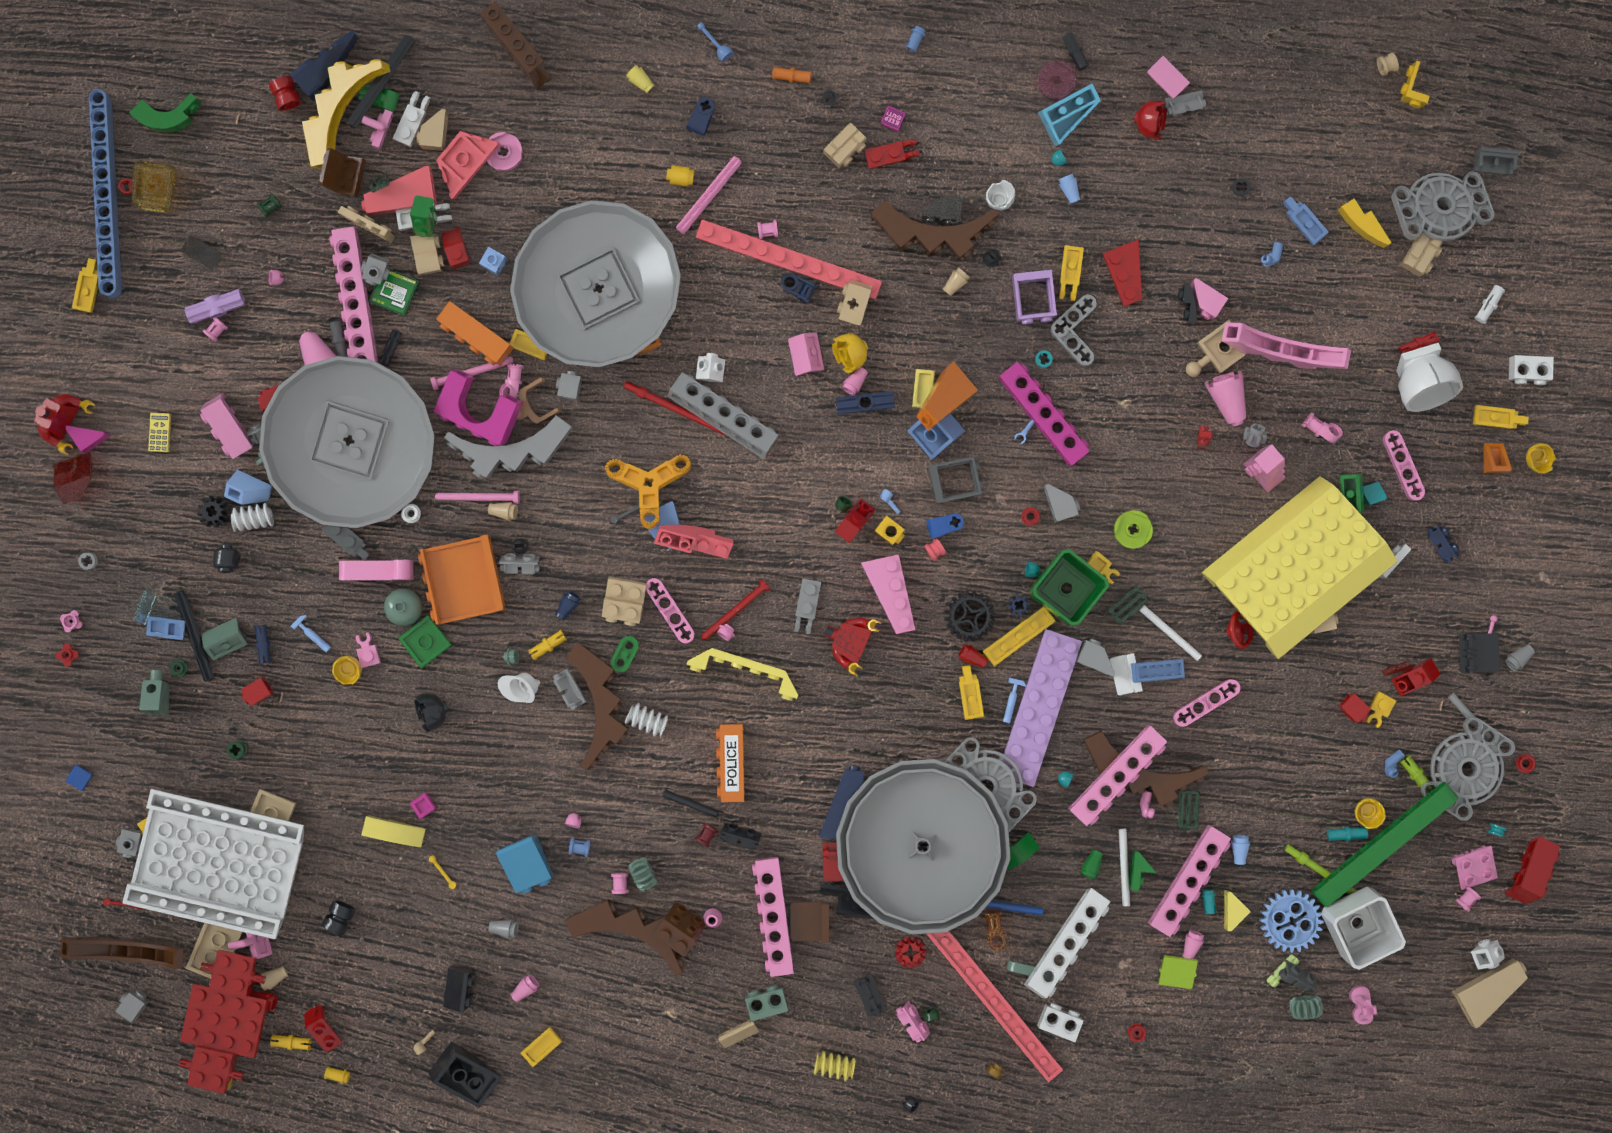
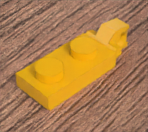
(86, 287)
(1498, 417)
(970, 694)

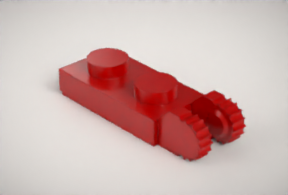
(890, 154)

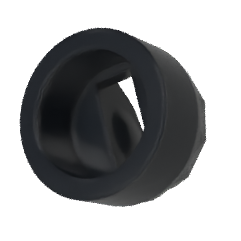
(831, 101)
(520, 550)
(911, 1104)

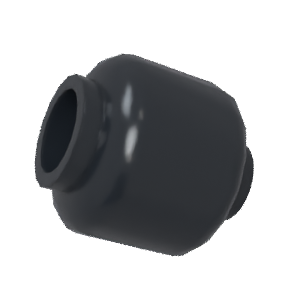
(226, 559)

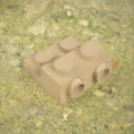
(624, 601)

